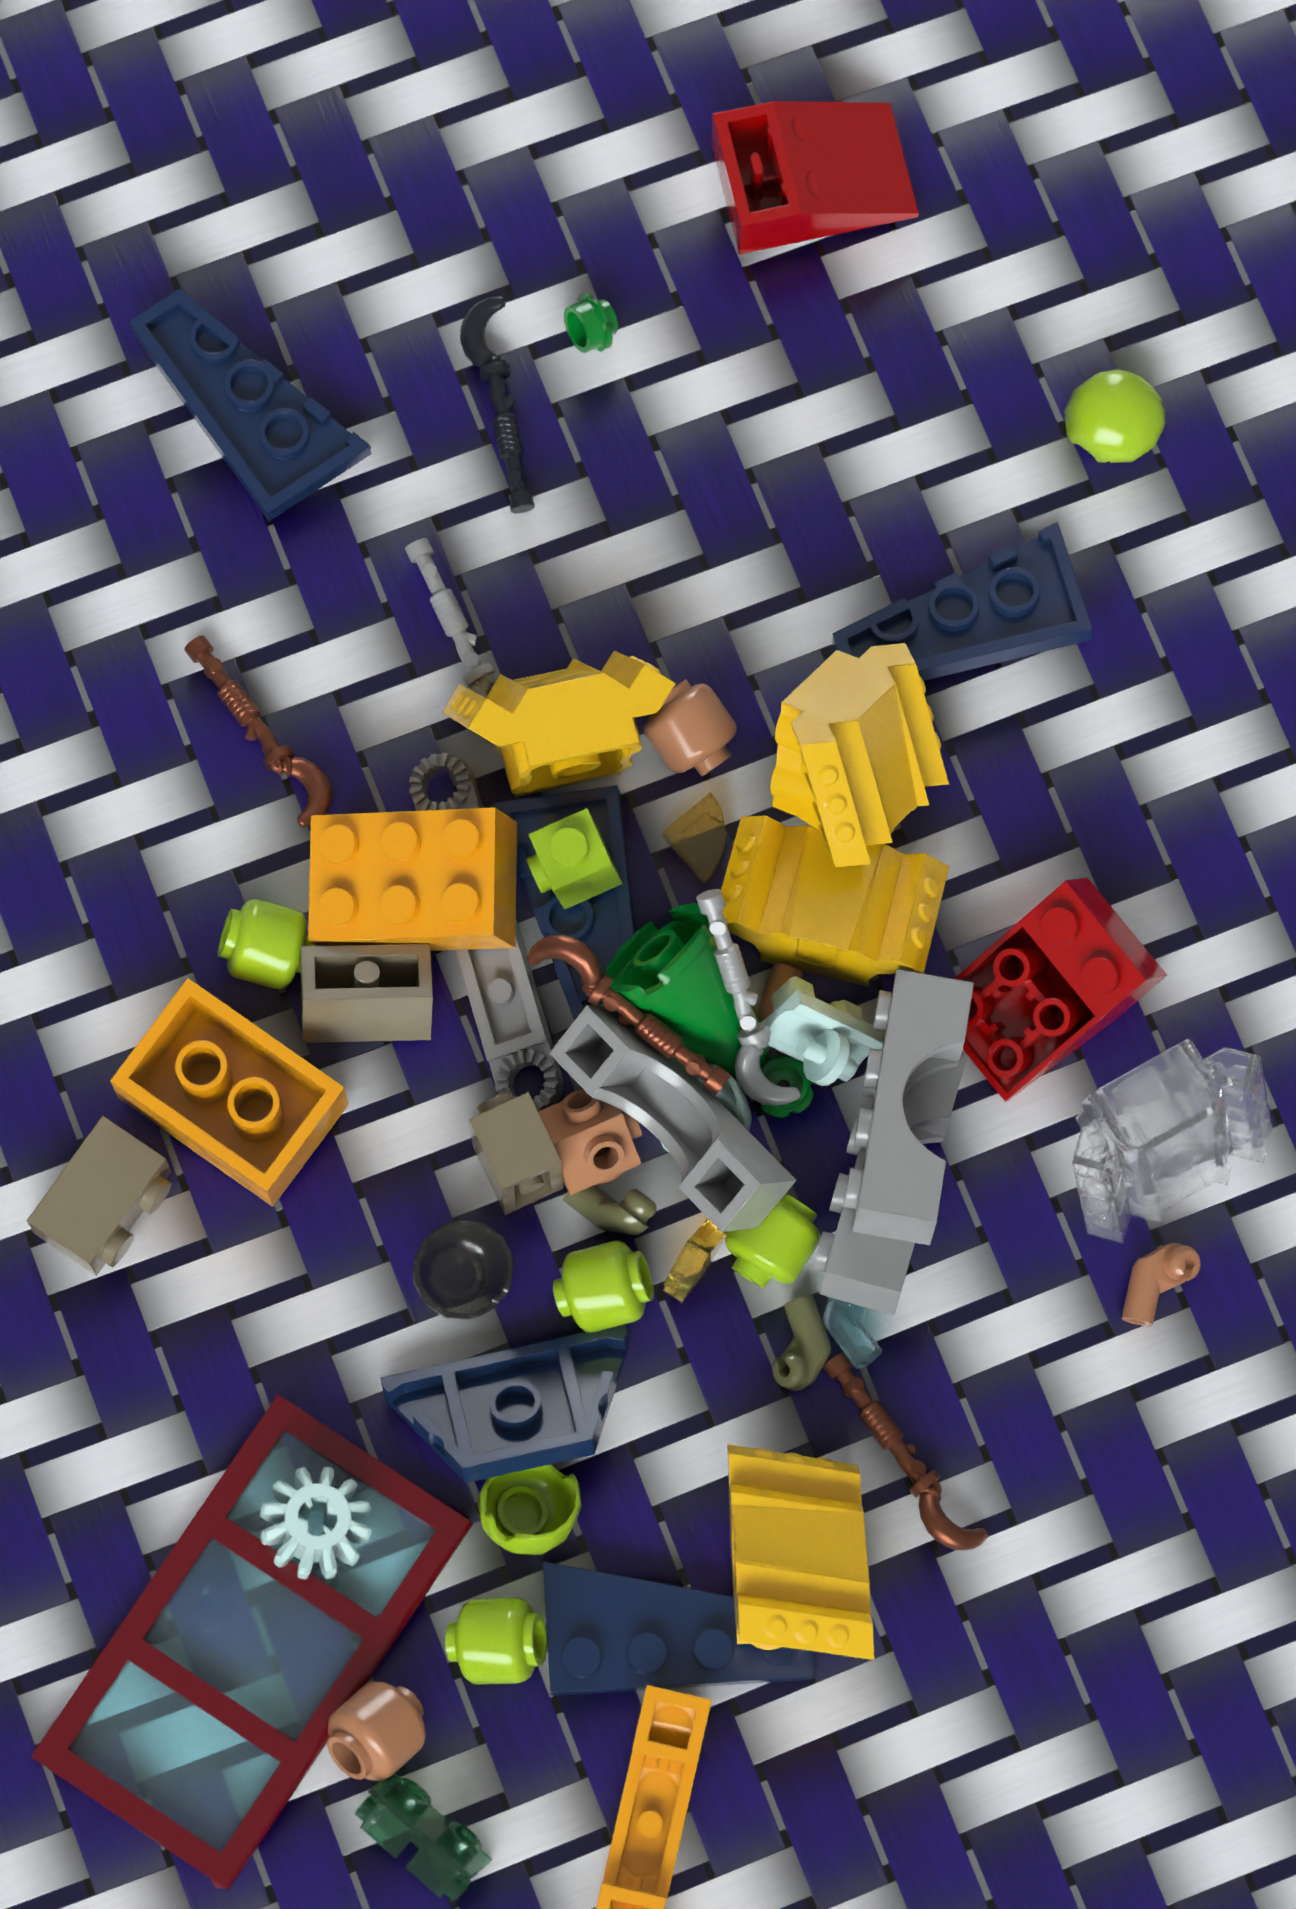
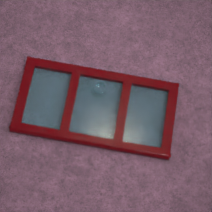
(234, 1665)

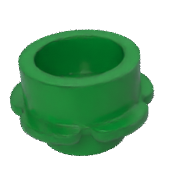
(590, 323)
(790, 1070)

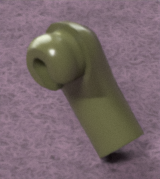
(611, 1216)
(808, 1348)

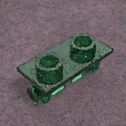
(401, 1814)

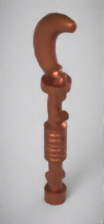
(278, 758)
(645, 1025)
(890, 1438)

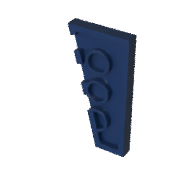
(255, 418)
(993, 614)
(599, 922)
(638, 1633)

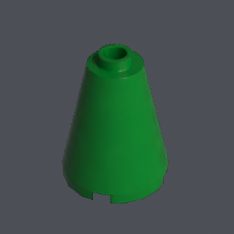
(680, 983)

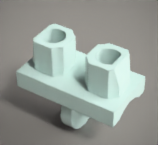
(822, 1035)

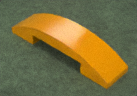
(654, 1800)

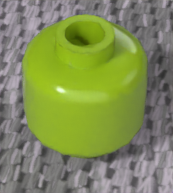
(263, 943)
(778, 1246)
(604, 1286)
(497, 1640)

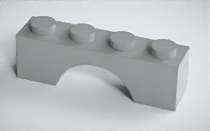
(718, 1158)
(900, 1178)
(870, 1267)

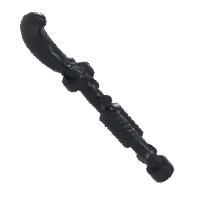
(495, 370)

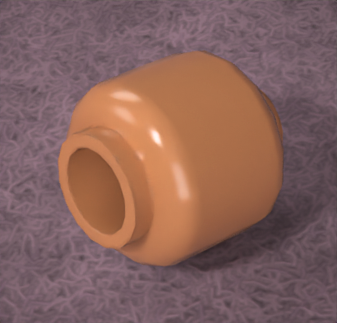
(691, 729)
(376, 1731)

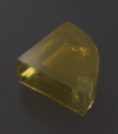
(699, 837)
(694, 1260)

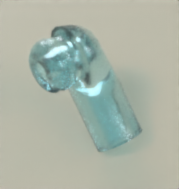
(846, 1325)

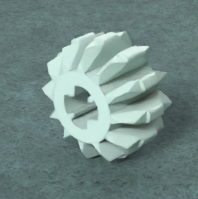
(337, 1515)

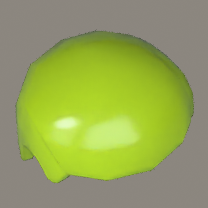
(1115, 416)
(529, 1509)

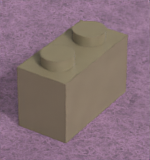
(366, 993)
(515, 1151)
(101, 1197)

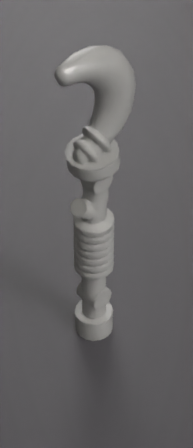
(452, 619)
(753, 1035)

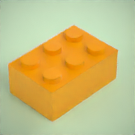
(414, 879)
(230, 1092)

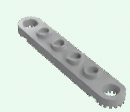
(497, 979)

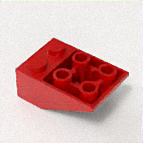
(810, 170)
(1052, 985)

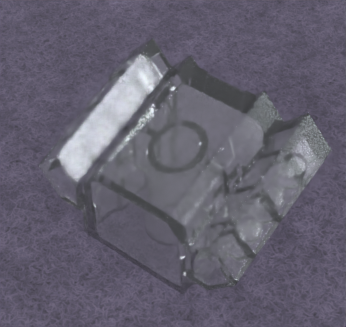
(1167, 1134)

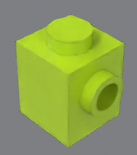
(572, 860)

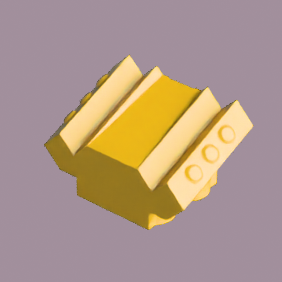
(564, 722)
(857, 750)
(826, 917)
(798, 1553)

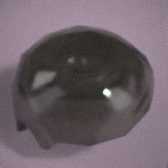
(463, 1270)

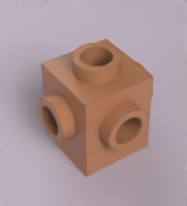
(591, 1140)

